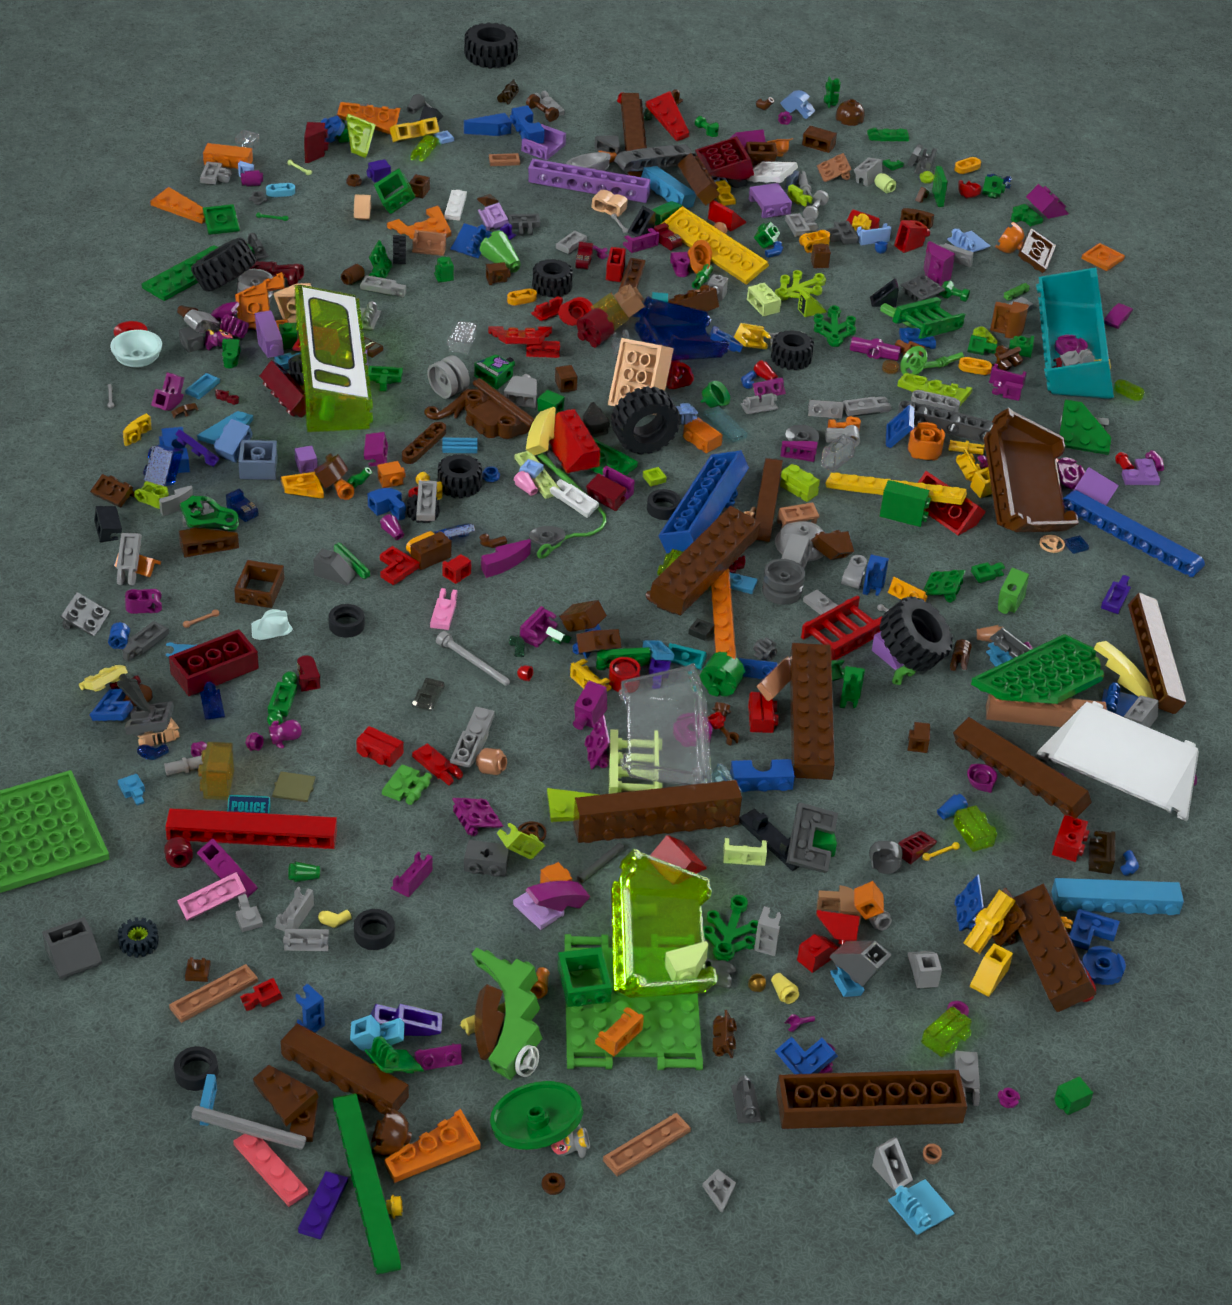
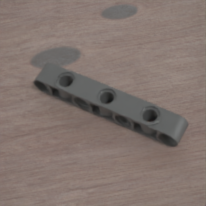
(656, 156)
(950, 421)

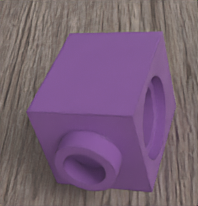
(305, 459)

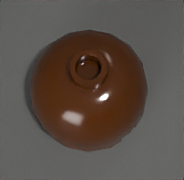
(850, 113)
(392, 1131)

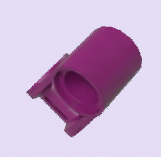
(680, 263)
(141, 601)

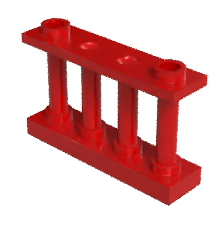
(848, 642)

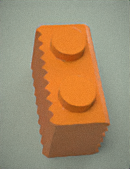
(702, 435)

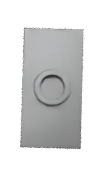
(571, 242)
(819, 602)

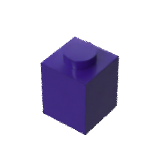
(378, 170)

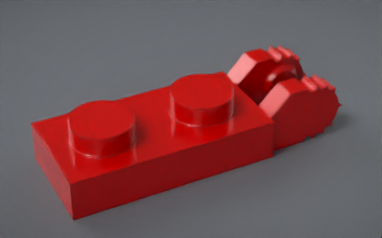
(437, 764)

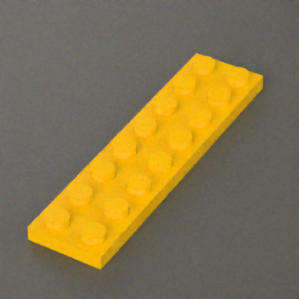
(725, 251)

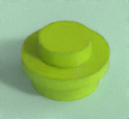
(926, 177)

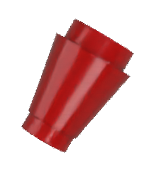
(764, 371)

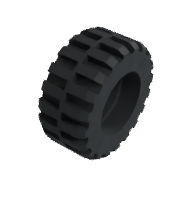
(491, 45)
(223, 264)
(635, 407)
(916, 634)

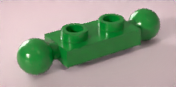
(282, 698)

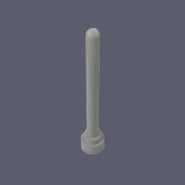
(445, 640)

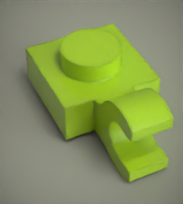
(796, 195)

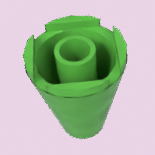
(499, 249)

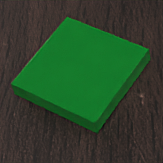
(939, 186)
(221, 219)

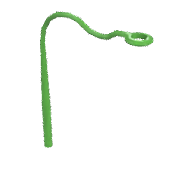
(566, 478)

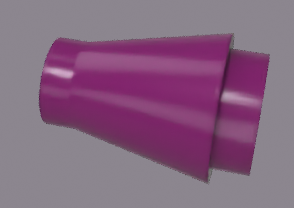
(391, 526)

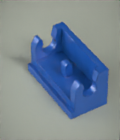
(875, 574)
(312, 1009)

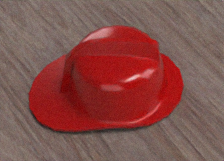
(573, 310)

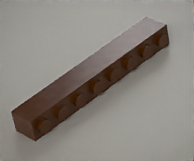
(1157, 653)
(1022, 768)

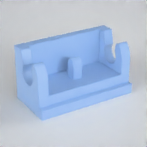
(873, 235)

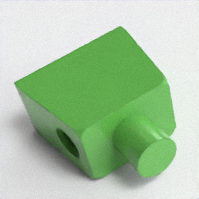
(1009, 599)

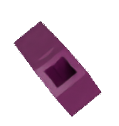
(223, 865)

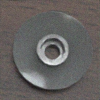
(801, 433)
(547, 535)

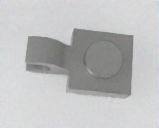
(247, 917)

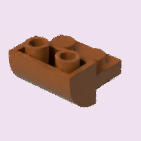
(1009, 318)

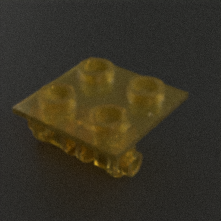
(613, 309)

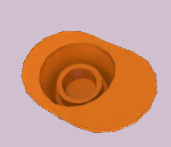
(782, 146)
(699, 255)

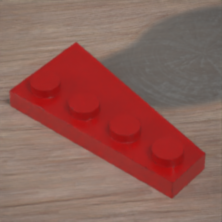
(668, 114)

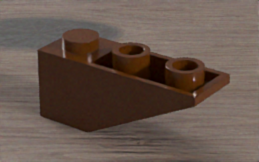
(701, 299)

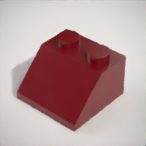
(315, 141)

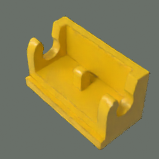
(752, 336)
(582, 675)

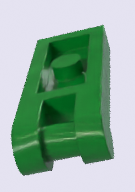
(605, 657)

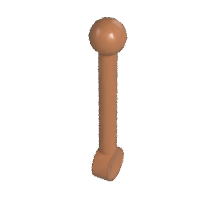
(186, 624)

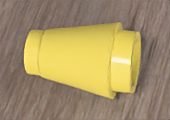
(785, 988)

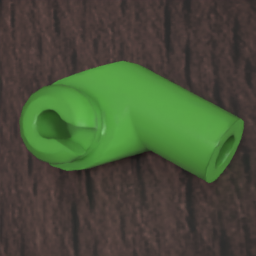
(899, 674)

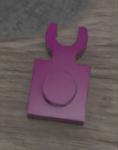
(1009, 390)

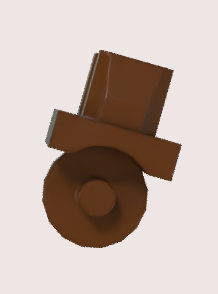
(1005, 356)

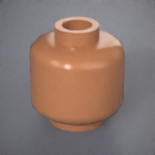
(491, 761)

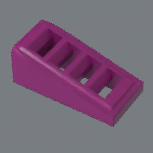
(799, 445)

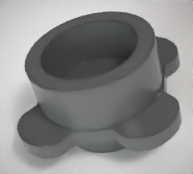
(258, 198)

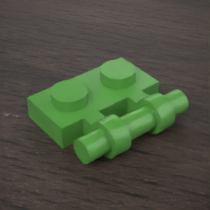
(401, 782)

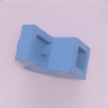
(798, 101)

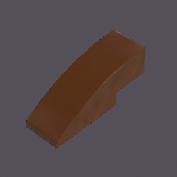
(487, 1020)

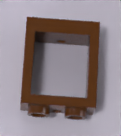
(253, 570)

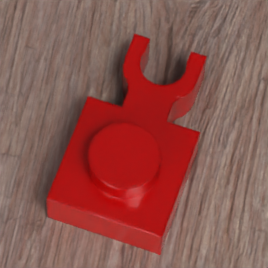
(264, 994)

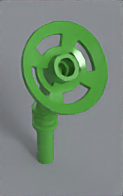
(917, 363)

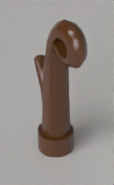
(456, 406)

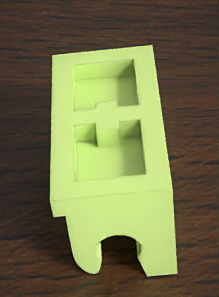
(745, 854)

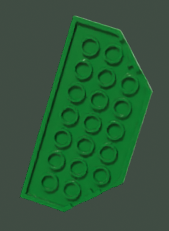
(1044, 673)

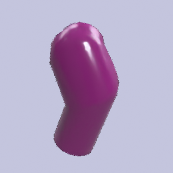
(1156, 458)

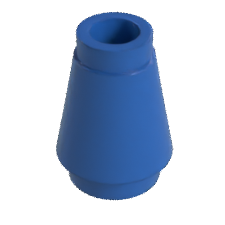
(953, 804)

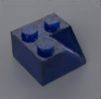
(163, 465)

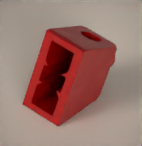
(911, 235)

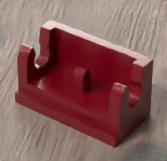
(606, 492)

